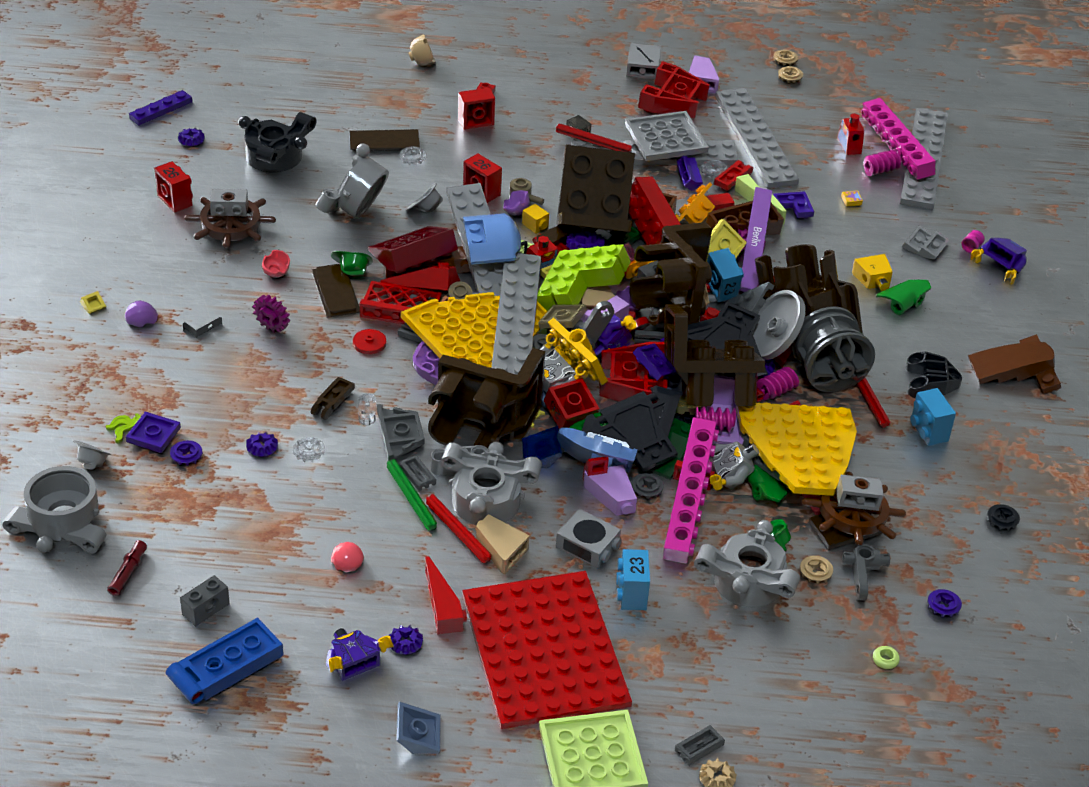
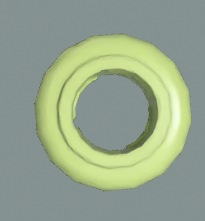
(884, 663)

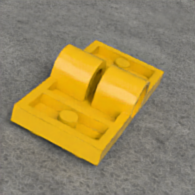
(578, 349)

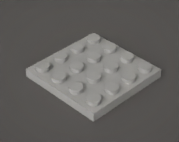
(666, 136)

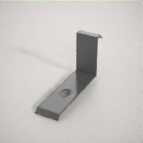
(203, 329)

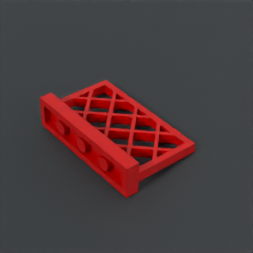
(382, 310)

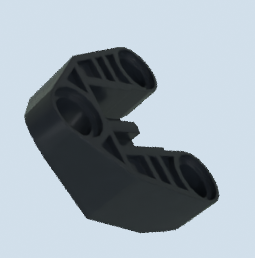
(937, 373)

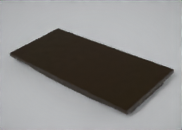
(385, 139)
(335, 291)

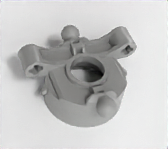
(358, 188)
(53, 489)
(500, 501)
(747, 584)

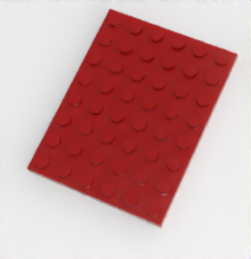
(545, 649)

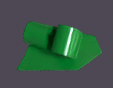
(906, 295)
(766, 486)

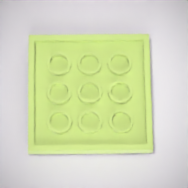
(593, 751)

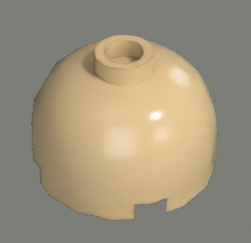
(421, 52)

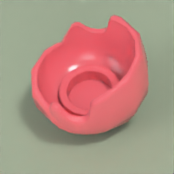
(276, 264)
(347, 557)

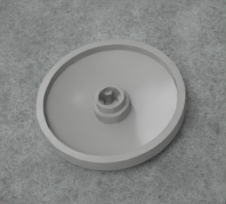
(779, 323)

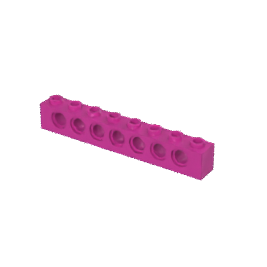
(898, 138)
(692, 476)

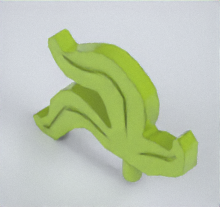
(127, 423)

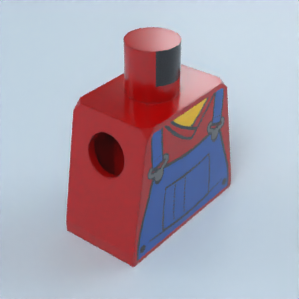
(851, 135)
(546, 250)

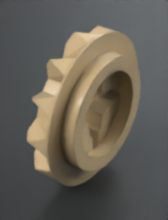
(791, 57)
(784, 74)
(812, 563)
(707, 772)

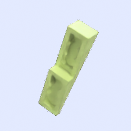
(746, 186)

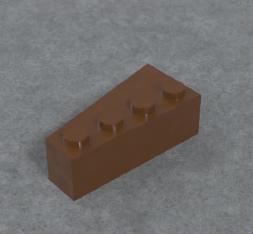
(739, 217)

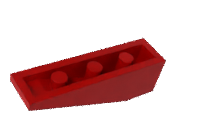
(445, 604)

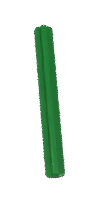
(411, 495)

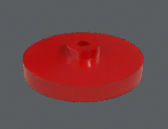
(369, 341)

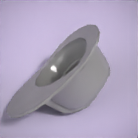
(429, 201)
(90, 455)

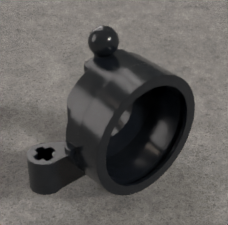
(274, 145)

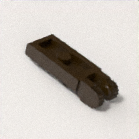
(332, 397)

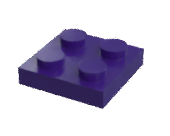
(654, 361)
(153, 432)

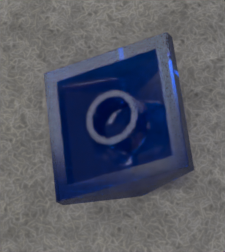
(543, 446)

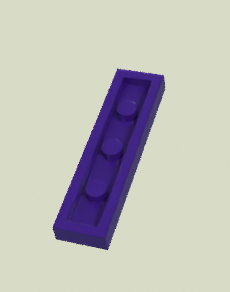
(160, 107)

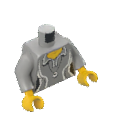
(556, 368)
(732, 464)

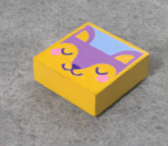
(851, 198)

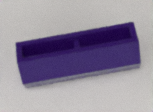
(689, 173)

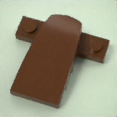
(1019, 361)

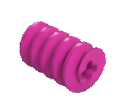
(881, 162)
(778, 383)
(722, 419)

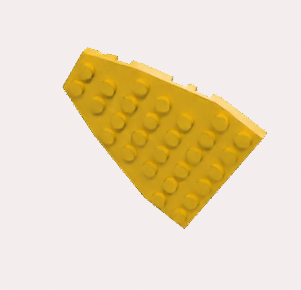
(461, 326)
(801, 443)

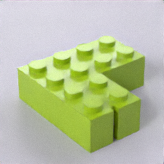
(581, 269)

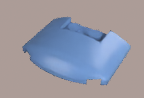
(492, 238)

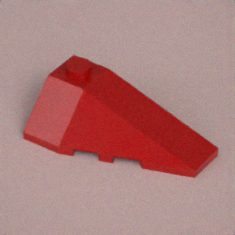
(434, 277)

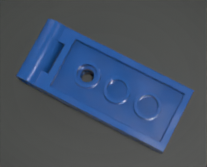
(225, 661)

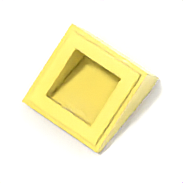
(92, 302)

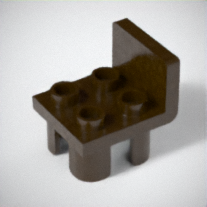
(596, 189)
(679, 272)
(804, 279)
(698, 361)
(486, 399)

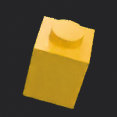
(535, 218)

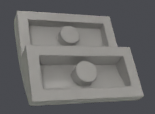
(925, 244)

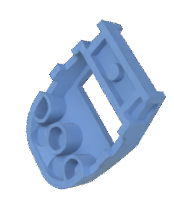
(584, 448)

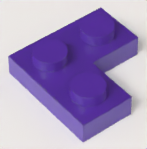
(798, 201)

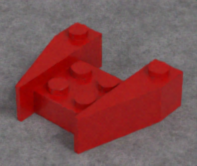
(677, 91)
(626, 373)

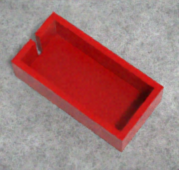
(650, 209)

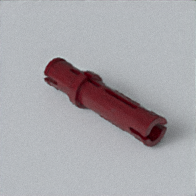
(131, 561)

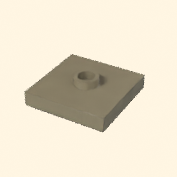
(565, 314)

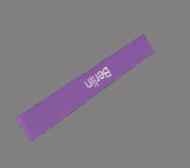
(755, 237)

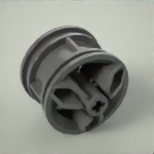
(833, 349)

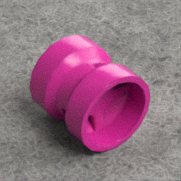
(972, 241)

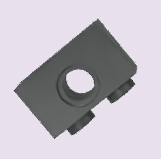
(204, 600)

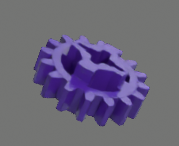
(584, 239)

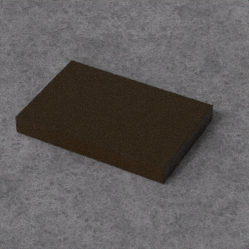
(832, 537)

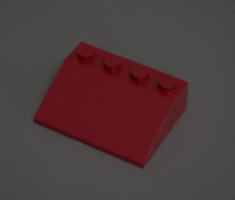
(415, 248)

